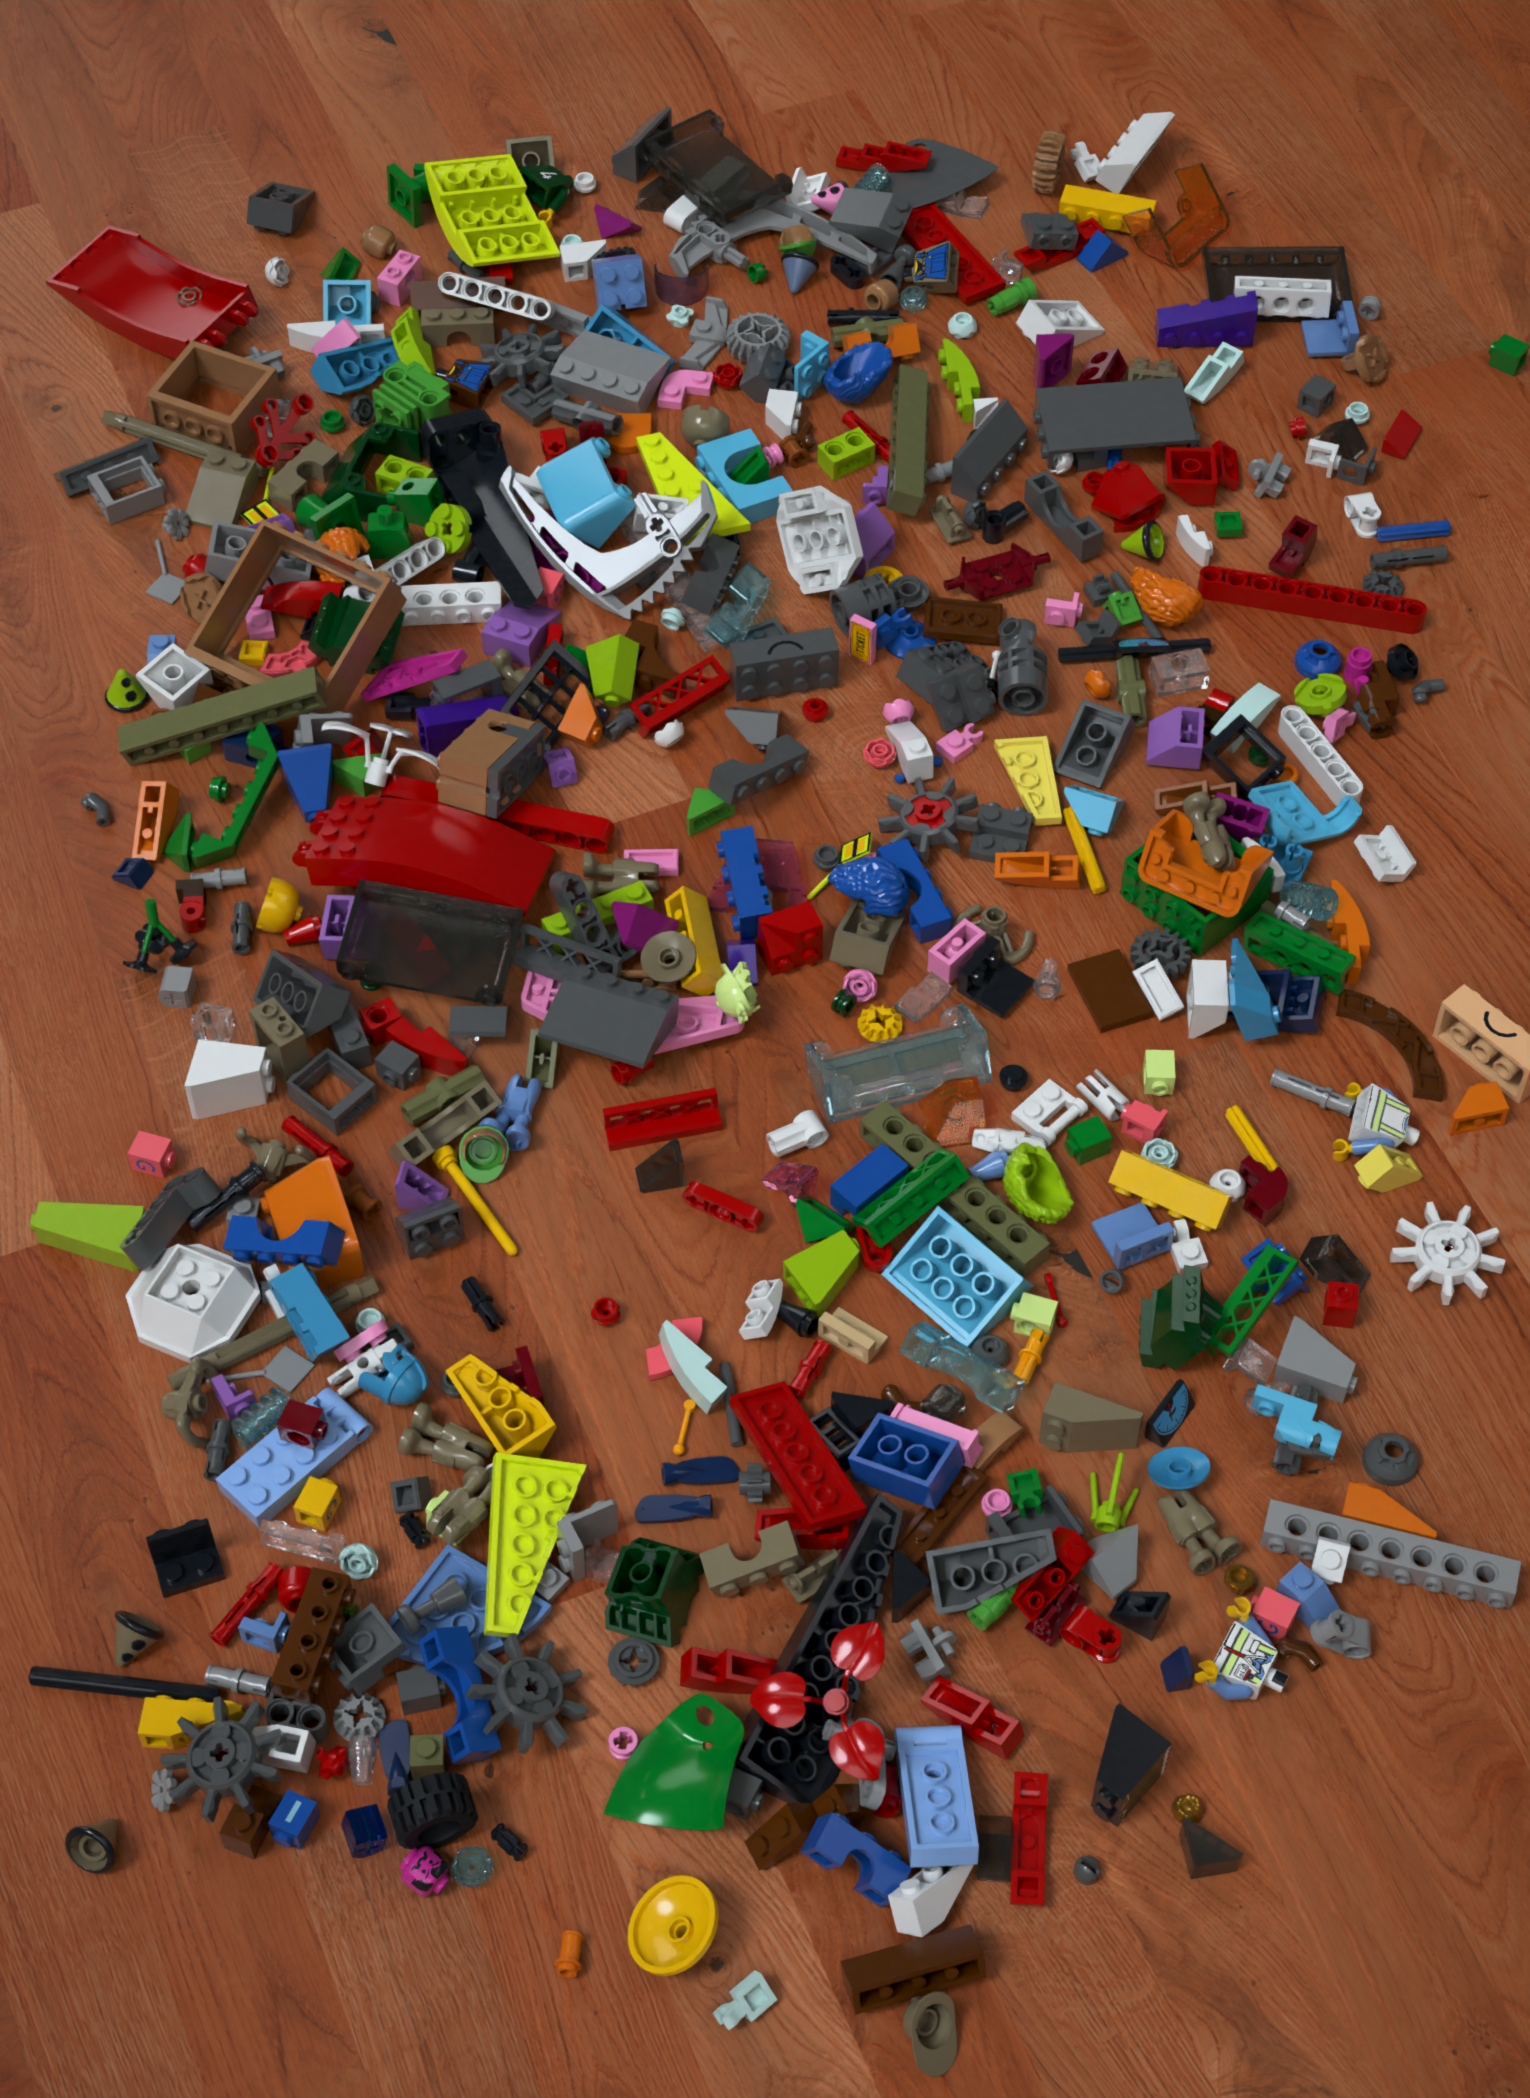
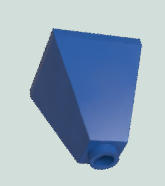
(308, 777)

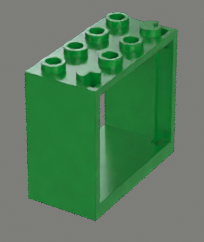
(1179, 916)

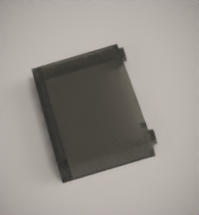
(713, 170)
(1304, 262)
(429, 942)

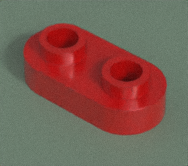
(870, 1251)

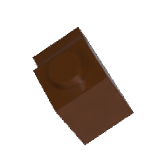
(247, 1832)

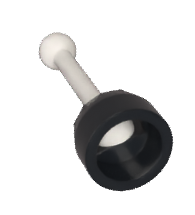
(991, 683)

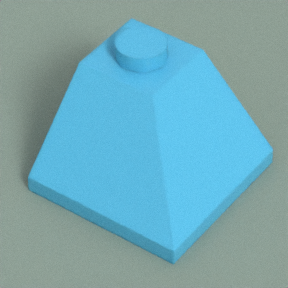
(347, 300)
(1094, 808)

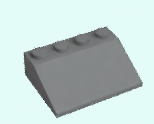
(610, 372)

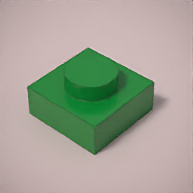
(1228, 524)

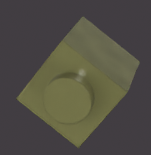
(427, 1755)

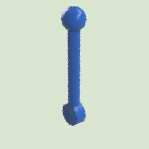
(937, 762)

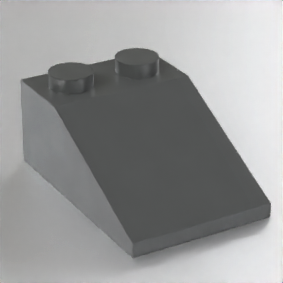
(278, 207)
(872, 216)
(1094, 744)

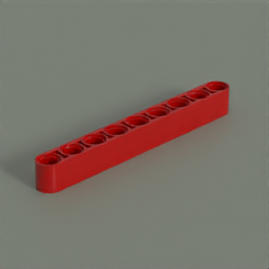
(1312, 599)
(534, 820)

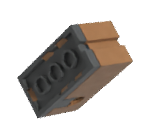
(491, 763)

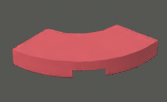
(290, 662)
(656, 1360)

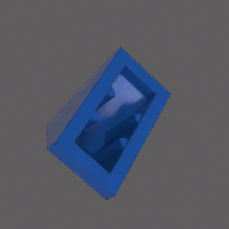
(1100, 252)

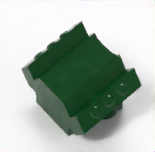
(336, 624)
(1177, 1320)
(652, 1591)

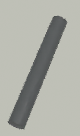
(733, 1422)

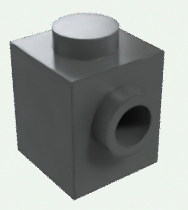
(398, 1066)
(419, 1690)

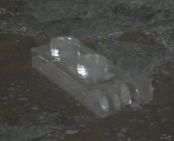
(302, 1541)

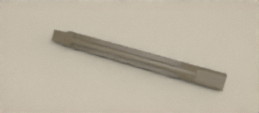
(168, 437)
(274, 1332)

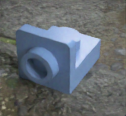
(262, 1634)

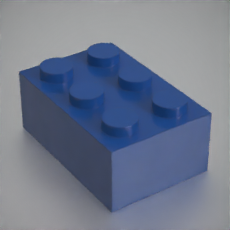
(906, 1460)

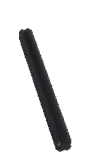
(1107, 652)
(118, 1684)

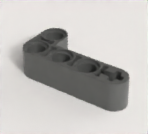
(586, 918)
(167, 1215)
(298, 1715)

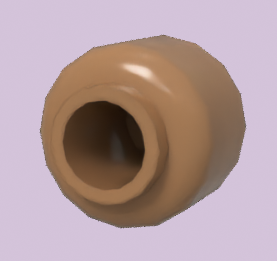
(378, 241)
(881, 295)

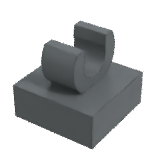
(1098, 590)

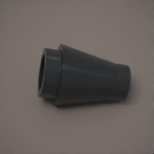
(799, 1319)

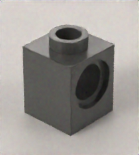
(1316, 396)
(744, 1794)

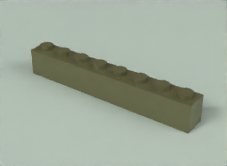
(908, 440)
(222, 716)

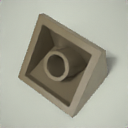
(531, 151)

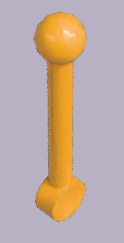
(689, 1407)

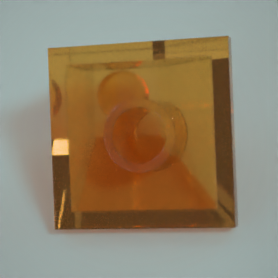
(953, 1112)

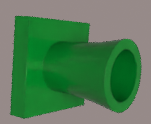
(407, 194)
(318, 515)

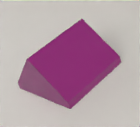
(1052, 358)
(640, 923)

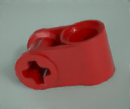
(553, 442)
(1092, 1635)

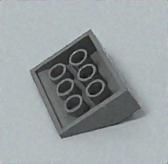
(610, 1016)

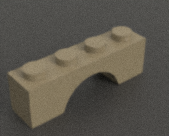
(446, 1125)

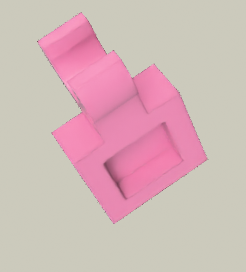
(1336, 723)

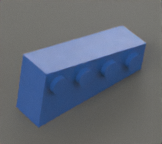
(745, 880)

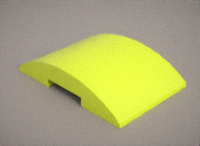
(487, 211)

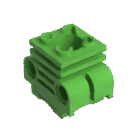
(410, 396)

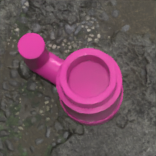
(1358, 667)

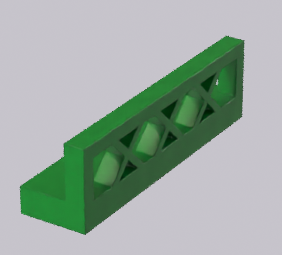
(1297, 948)
(911, 1196)
(1246, 1295)

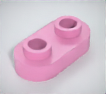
(352, 1348)

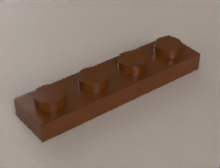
(932, 1524)

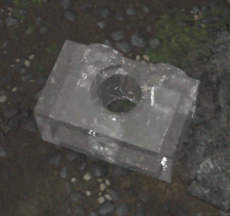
(1179, 672)

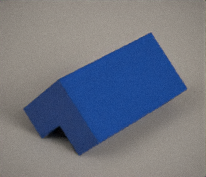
(867, 1180)

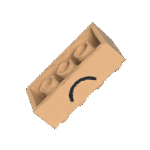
(1486, 1041)

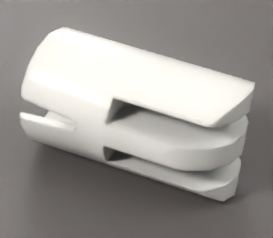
(1107, 1099)

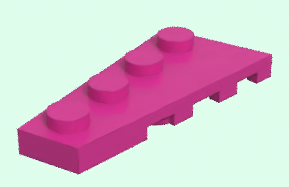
(412, 672)

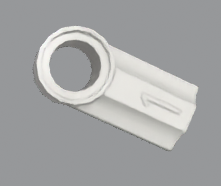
(804, 1131)

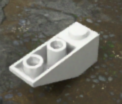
(926, 1898)

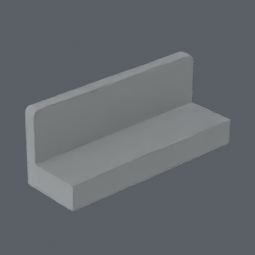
(564, 318)

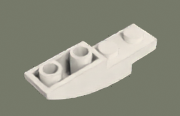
(308, 334)

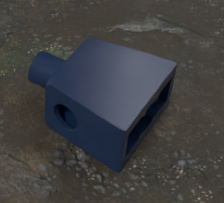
(237, 750)

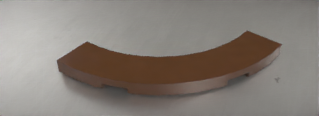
(1403, 1035)

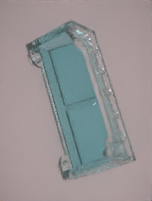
(899, 1067)

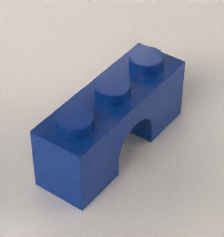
(879, 1868)

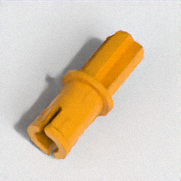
(1031, 1354)

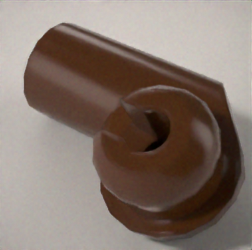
(1299, 1648)

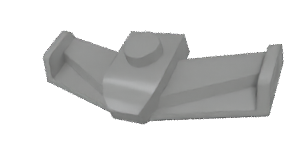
(707, 335)

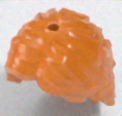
(345, 540)
(1165, 599)

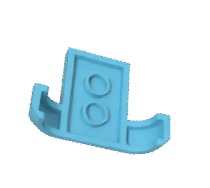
(1297, 820)

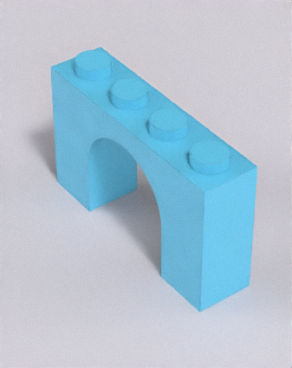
(721, 457)

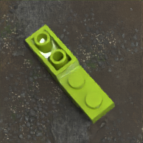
(409, 341)
(960, 378)

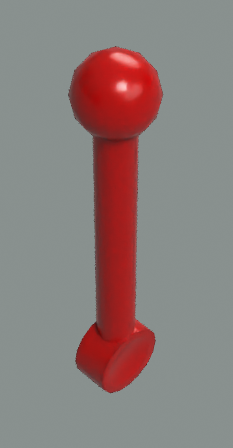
(1061, 1321)

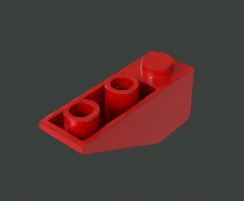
(1041, 1587)

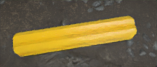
(1250, 1137)

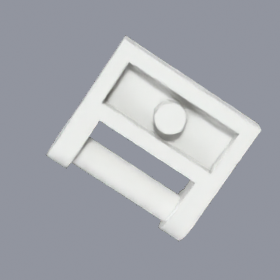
(1043, 1106)

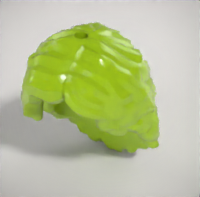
(1036, 1184)

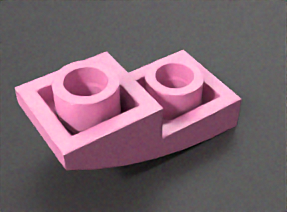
(338, 337)

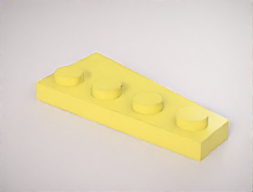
(1032, 775)

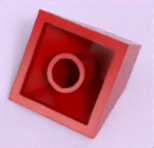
(1124, 491)

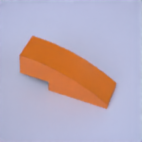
(1038, 869)

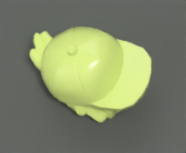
(735, 992)

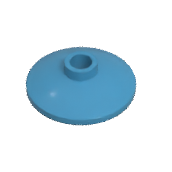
(1179, 1468)

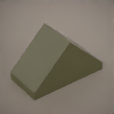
(542, 1060)

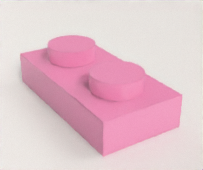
(259, 621)

